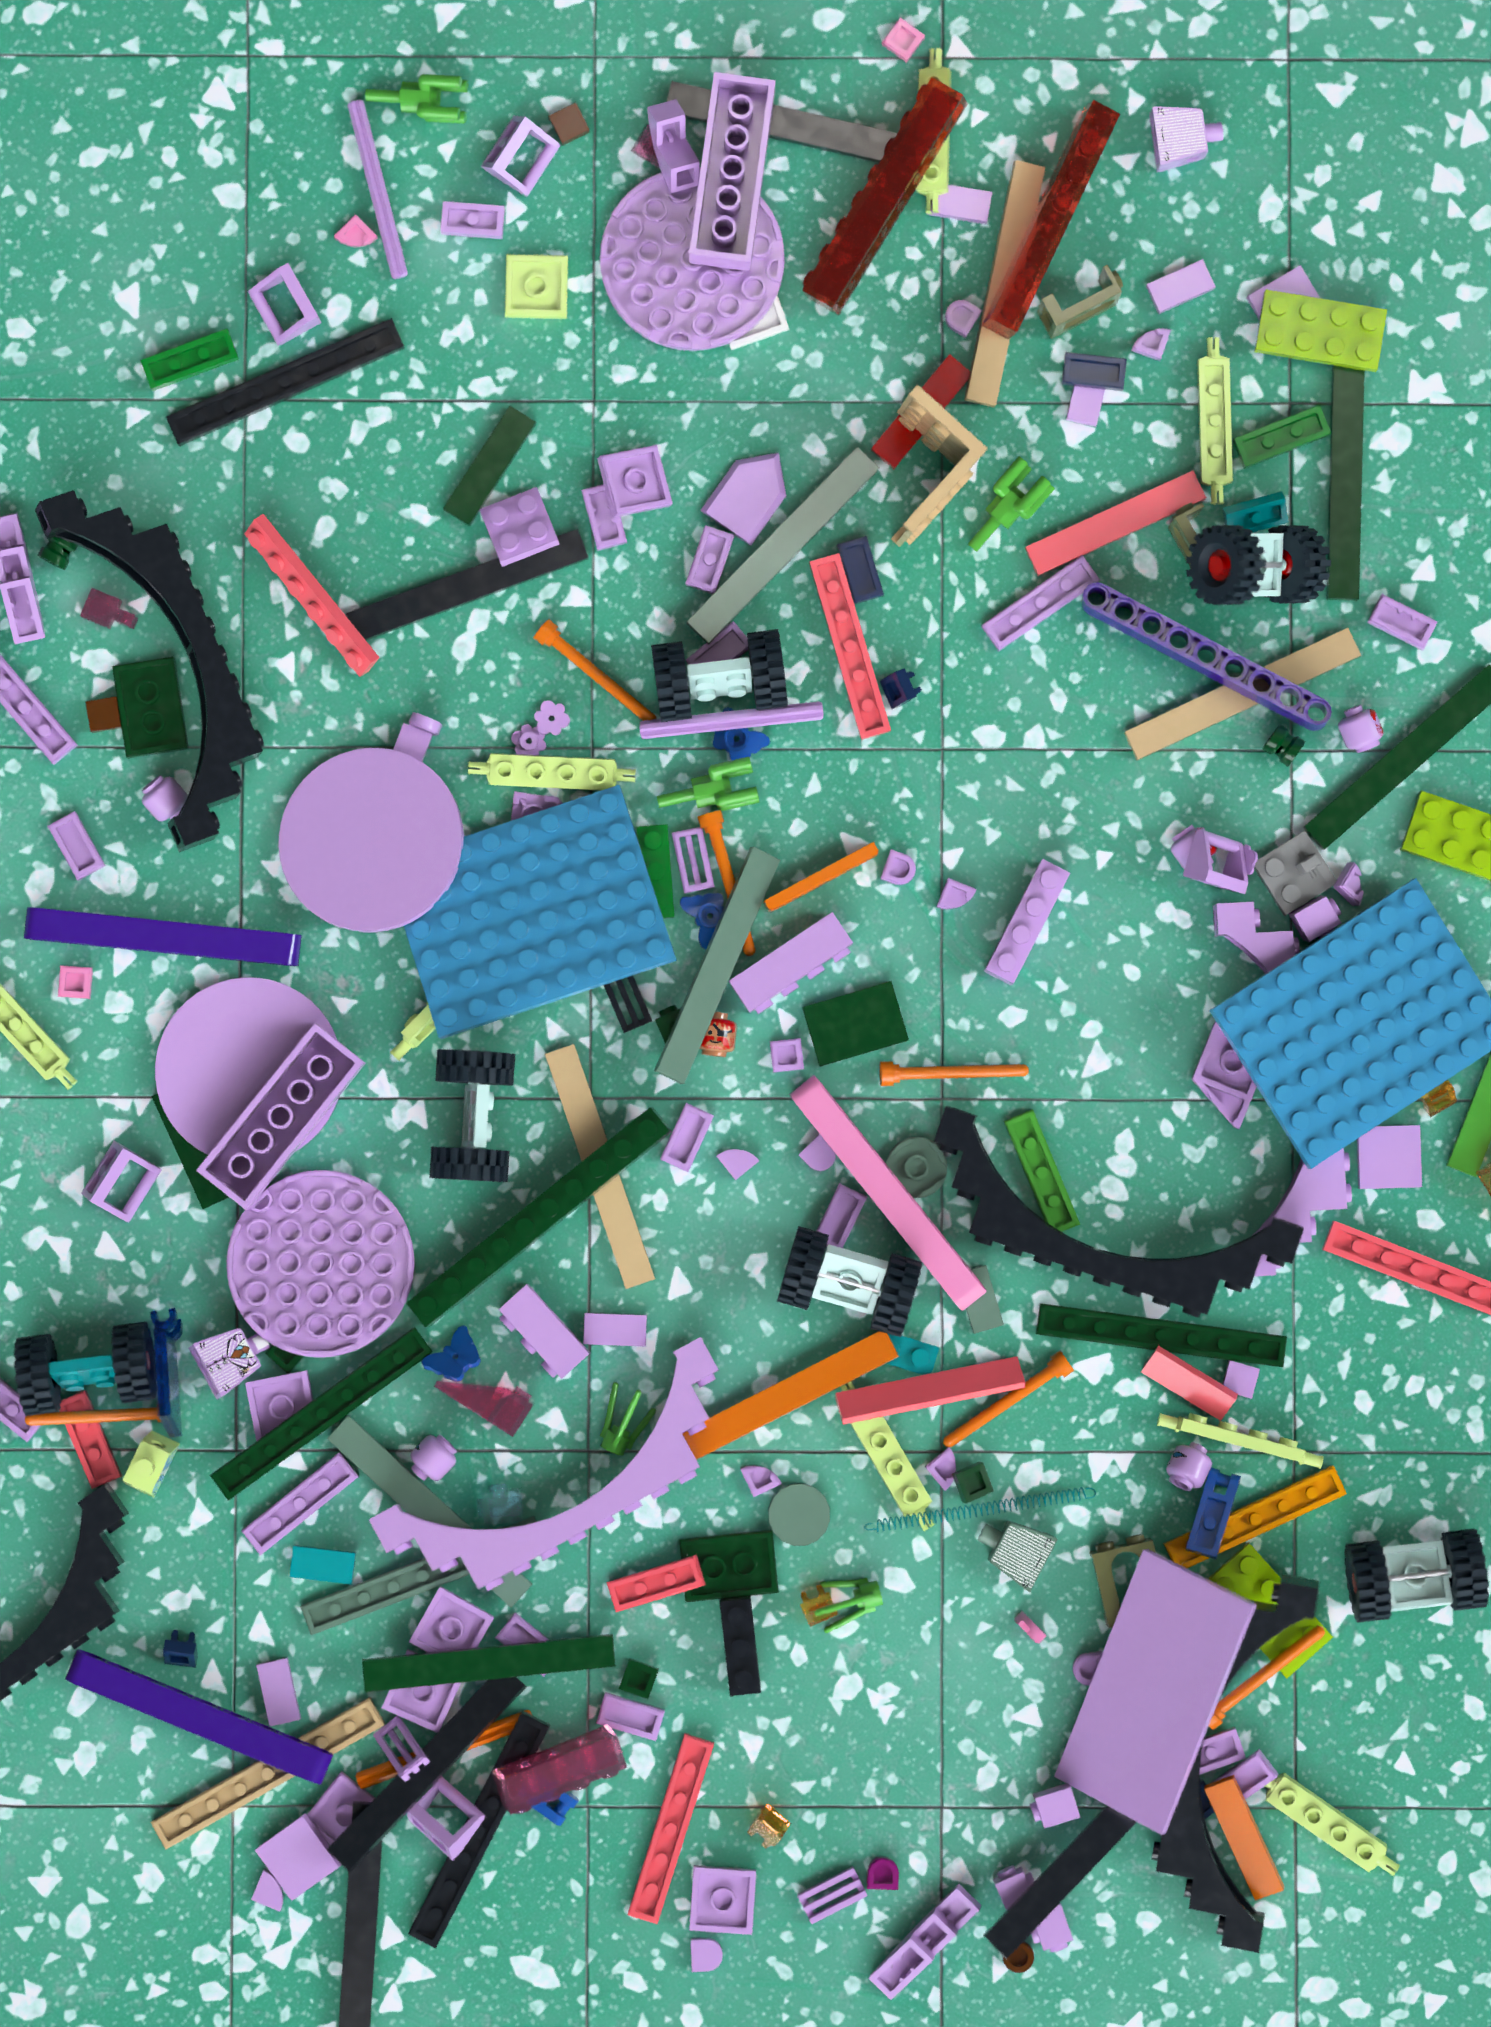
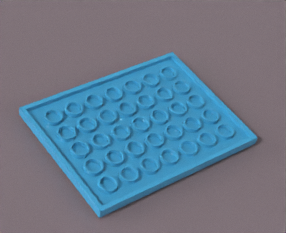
(539, 915)
(1359, 1023)

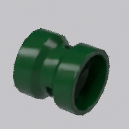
(57, 552)
(1283, 745)

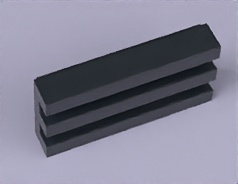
(636, 1023)

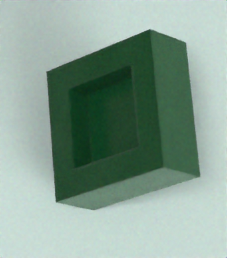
(972, 1482)
(638, 1678)

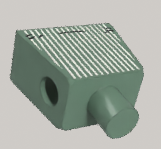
(1018, 1551)

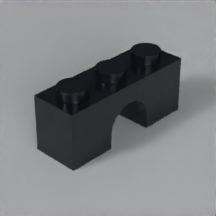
(740, 1646)

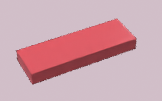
(1189, 1383)
(90, 1443)
(656, 1583)

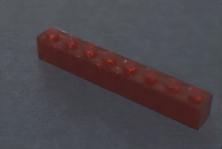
(884, 196)
(1050, 219)

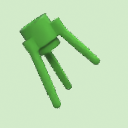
(617, 1439)
(866, 1596)

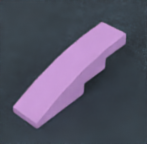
(18, 583)
(924, 1942)

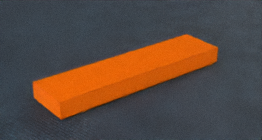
(821, 877)
(1244, 1837)

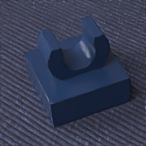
(899, 688)
(180, 1652)

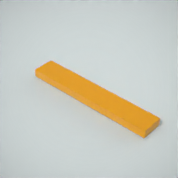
(1266, 1513)

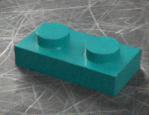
(1258, 513)
(914, 1355)

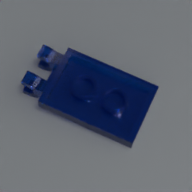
(167, 1370)

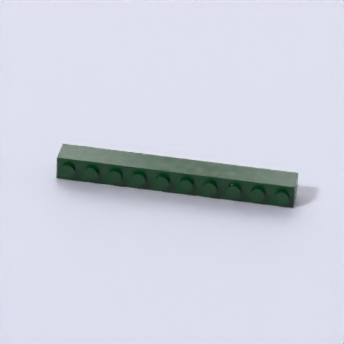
(539, 1217)

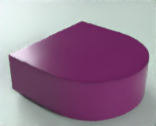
(882, 1874)

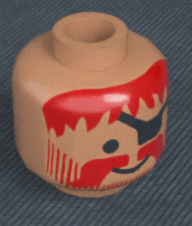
(720, 1036)

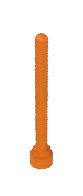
(551, 636)
(712, 824)
(892, 1073)
(1056, 1367)
(93, 1416)
(1264, 1674)

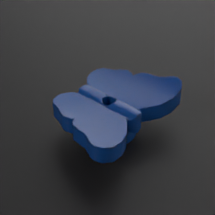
(748, 743)
(699, 907)
(444, 1362)

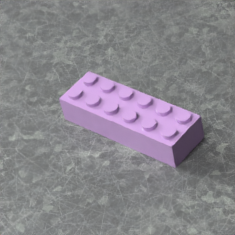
(732, 171)
(281, 1116)

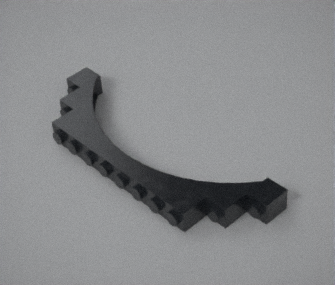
(157, 567)
(1180, 1281)
(83, 1599)
(1187, 1845)

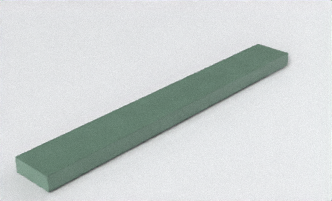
(782, 545)
(717, 965)
(409, 1491)
(381, 1592)

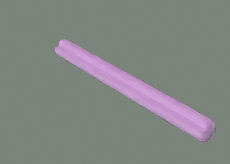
(377, 189)
(732, 720)

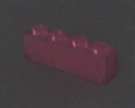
(559, 1770)

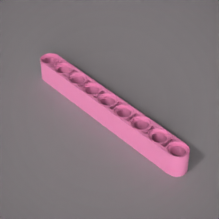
(888, 1193)

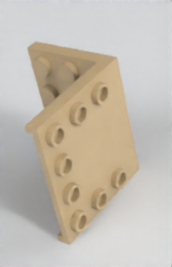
(953, 440)

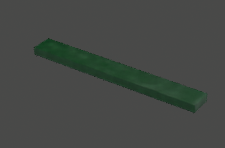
(1345, 483)
(1401, 760)
(1170, 1335)
(321, 1413)
(488, 1663)

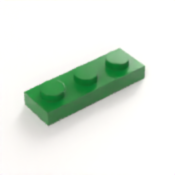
(189, 359)
(1281, 436)
(656, 853)

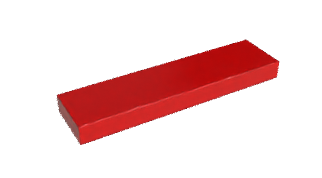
(942, 387)

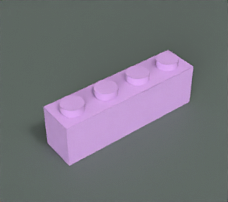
(1027, 922)
(790, 963)

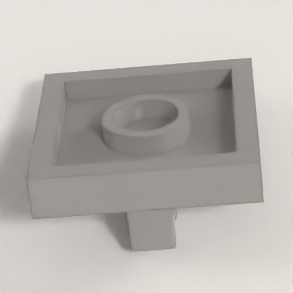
(1294, 873)

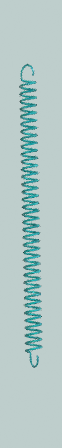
(975, 1509)

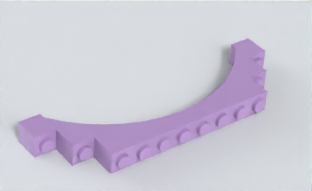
(1325, 1184)
(496, 1552)

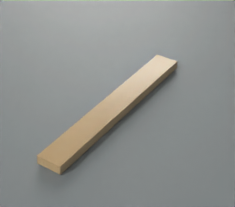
(991, 347)
(1225, 702)
(589, 1136)
(261, 1777)

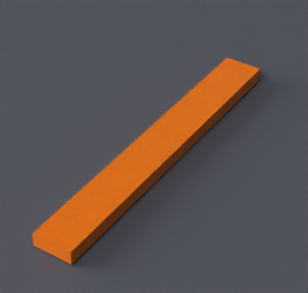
(792, 1393)

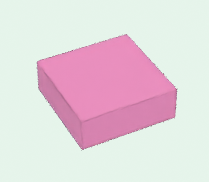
(903, 40)
(75, 982)

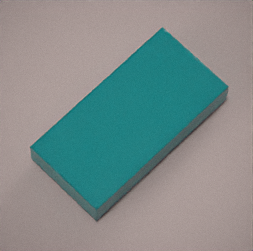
(322, 1564)

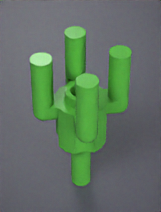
(425, 97)
(1012, 502)
(716, 788)

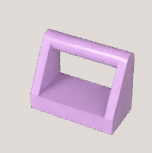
(508, 145)
(310, 317)
(1200, 864)
(107, 1175)
(450, 1844)

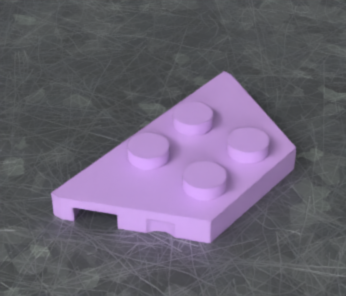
(1224, 1078)

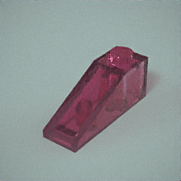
(496, 1404)

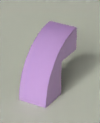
(674, 154)

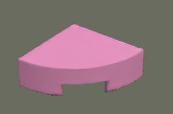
(355, 233)
(1030, 1627)

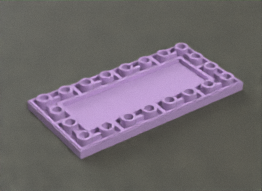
(1155, 1690)

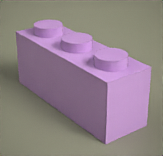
(543, 1332)

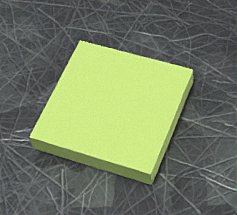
(536, 286)

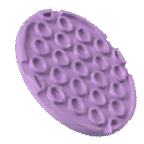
(664, 294)
(371, 840)
(225, 1051)
(320, 1264)

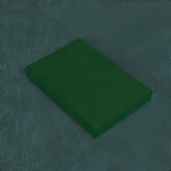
(150, 707)
(855, 1023)
(733, 1565)

